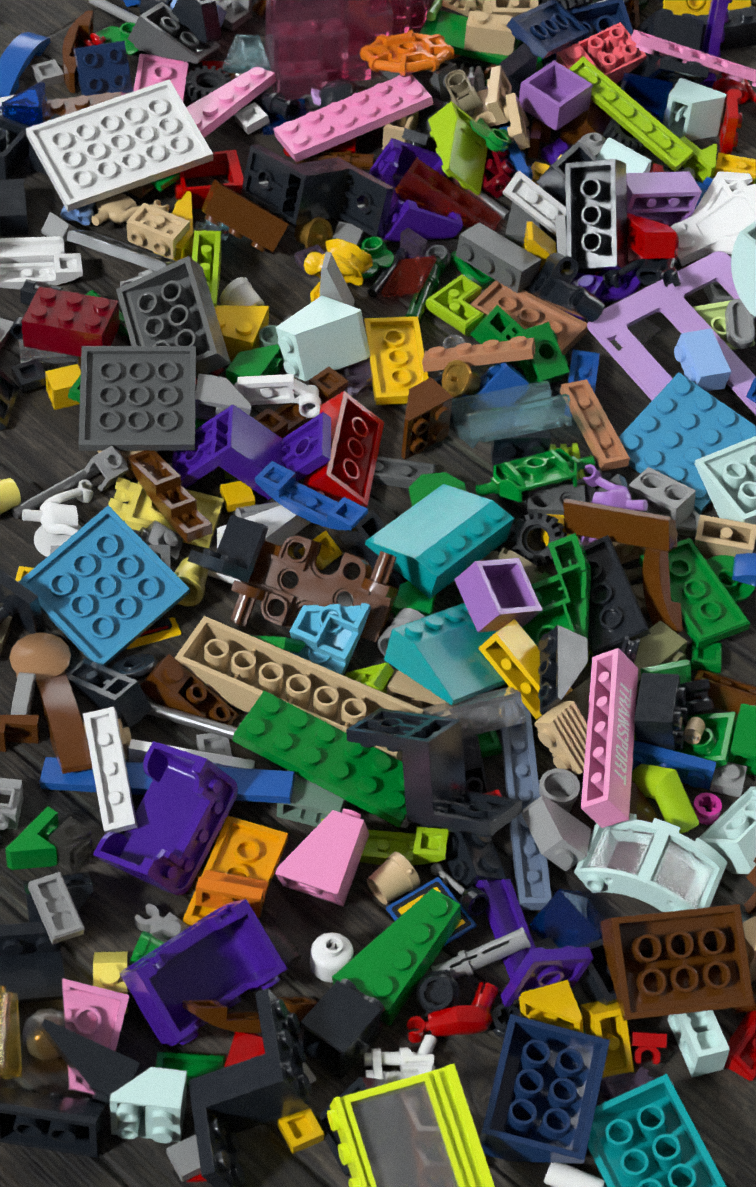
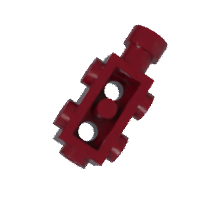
(497, 172)

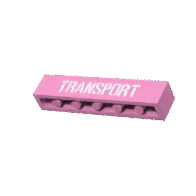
(610, 738)

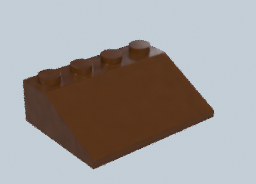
(678, 961)

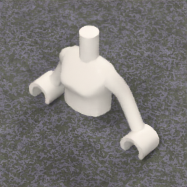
(58, 517)

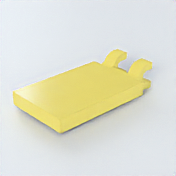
(142, 512)

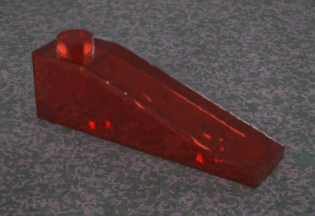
(441, 196)

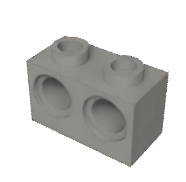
(663, 495)

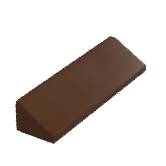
(620, 524)
(727, 692)

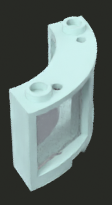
(652, 865)

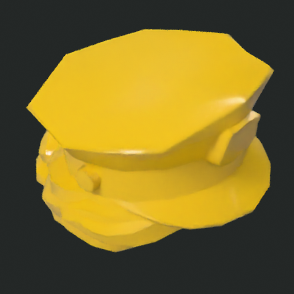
(348, 256)

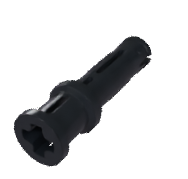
(278, 104)

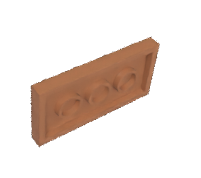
(532, 311)

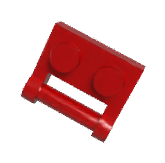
(733, 119)

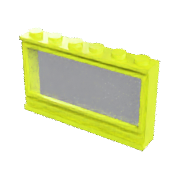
(410, 1134)

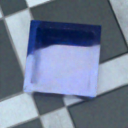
(649, 93)

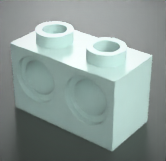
(700, 1041)

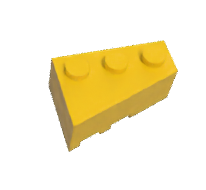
(241, 326)

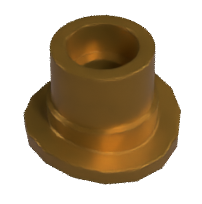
(314, 233)
(459, 379)

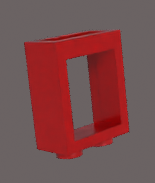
(223, 164)

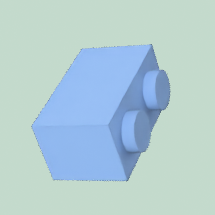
(702, 359)

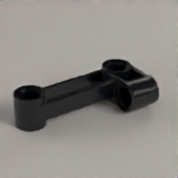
(556, 288)

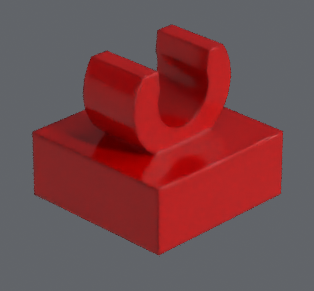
(649, 1042)

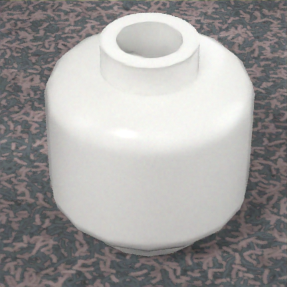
(329, 955)

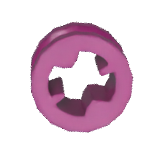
(713, 804)

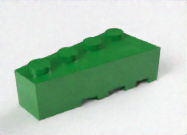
(403, 952)

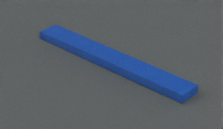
(252, 784)

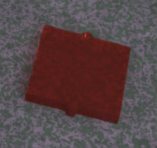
(409, 276)

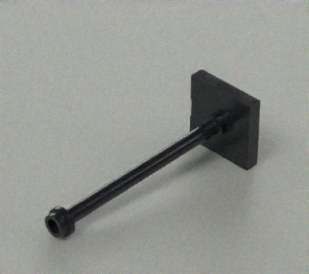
(20, 604)

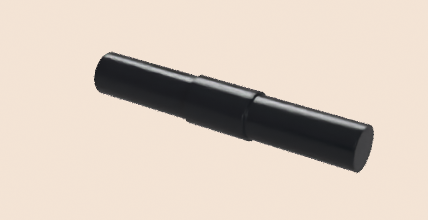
(385, 274)

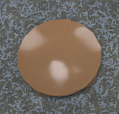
(40, 654)

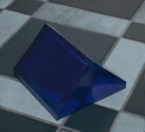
(27, 106)
(569, 920)

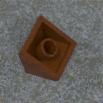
(589, 121)

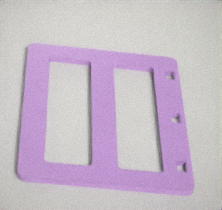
(671, 302)

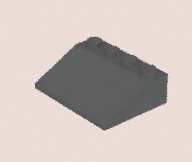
(175, 310)

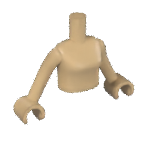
(119, 209)

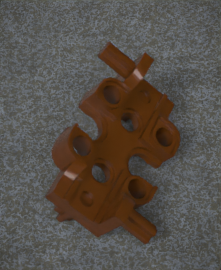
(313, 586)

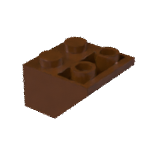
(425, 417)

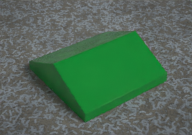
(716, 738)

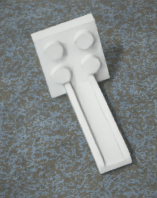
(30, 249)

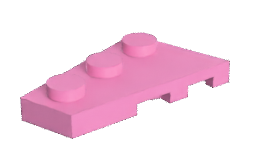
(94, 1015)

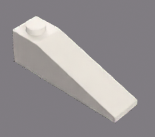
(280, 521)

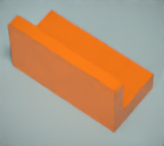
(220, 888)

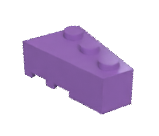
(662, 196)

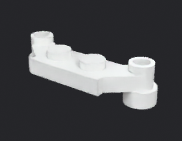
(279, 390)

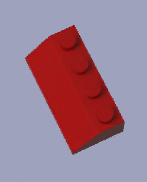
(354, 451)

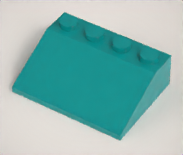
(442, 537)
(444, 655)
(650, 1141)

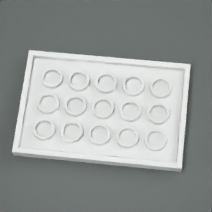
(119, 145)

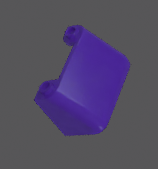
(404, 214)
(173, 820)

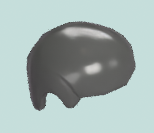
(35, 1040)

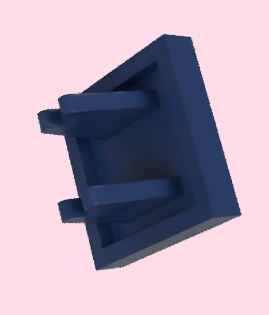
(103, 69)

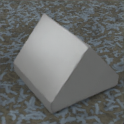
(57, 226)

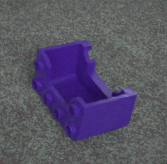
(204, 962)

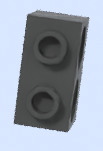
(550, 498)

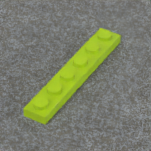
(633, 116)

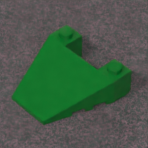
(564, 595)

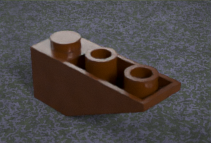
(179, 689)

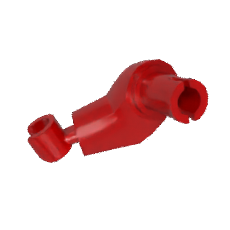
(457, 1019)

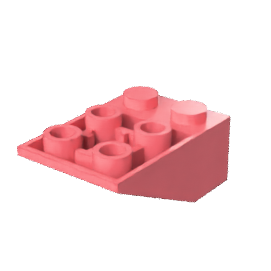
(608, 50)

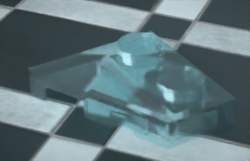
(246, 54)

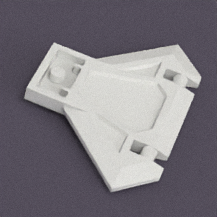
(718, 218)

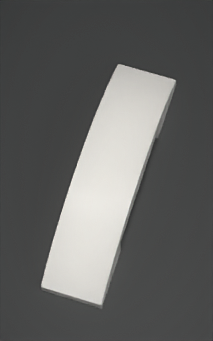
(60, 271)

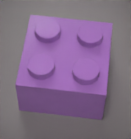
(555, 95)
(498, 594)

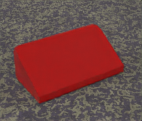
(743, 1048)

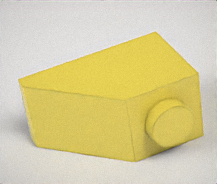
(107, 969)

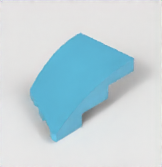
(329, 633)

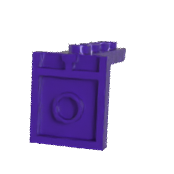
(715, 33)
(531, 966)

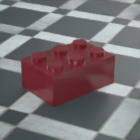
(69, 320)

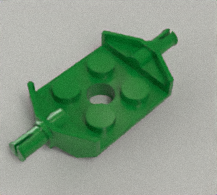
(533, 472)

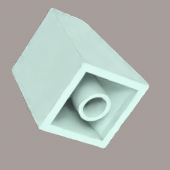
(322, 337)

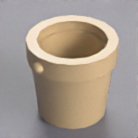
(393, 879)

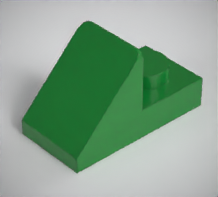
(32, 846)

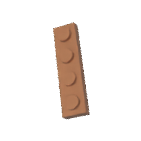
(482, 354)
(595, 426)

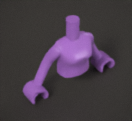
(615, 496)

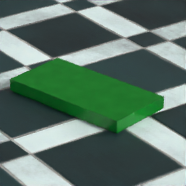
(453, 30)
(705, 603)

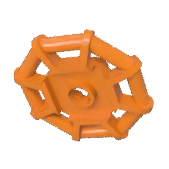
(407, 53)

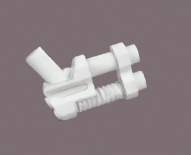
(410, 1062)

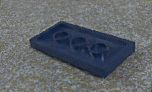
(547, 29)

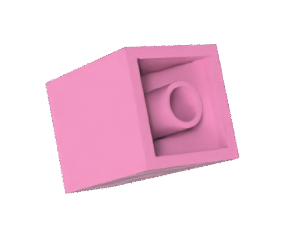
(327, 858)

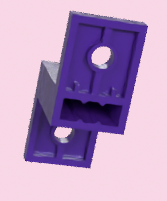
(247, 447)

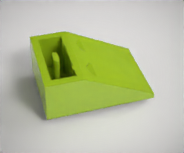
(459, 146)

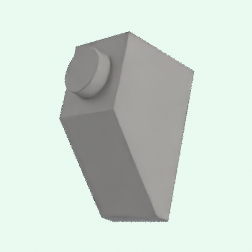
(215, 395)
(557, 832)

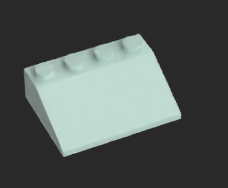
(731, 480)

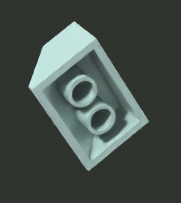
(735, 834)

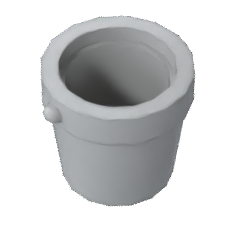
(560, 787)

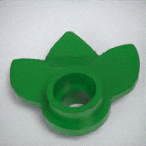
(117, 34)
(495, 139)
(379, 253)

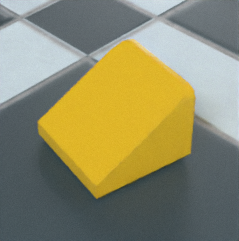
(328, 552)

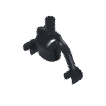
(648, 272)

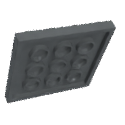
(137, 398)

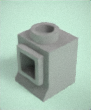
(111, 466)
(11, 812)

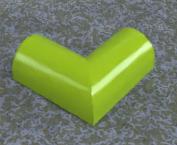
(453, 305)
(670, 795)

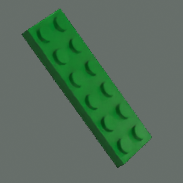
(325, 757)

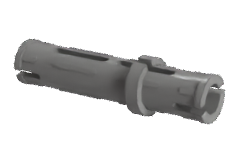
(486, 954)

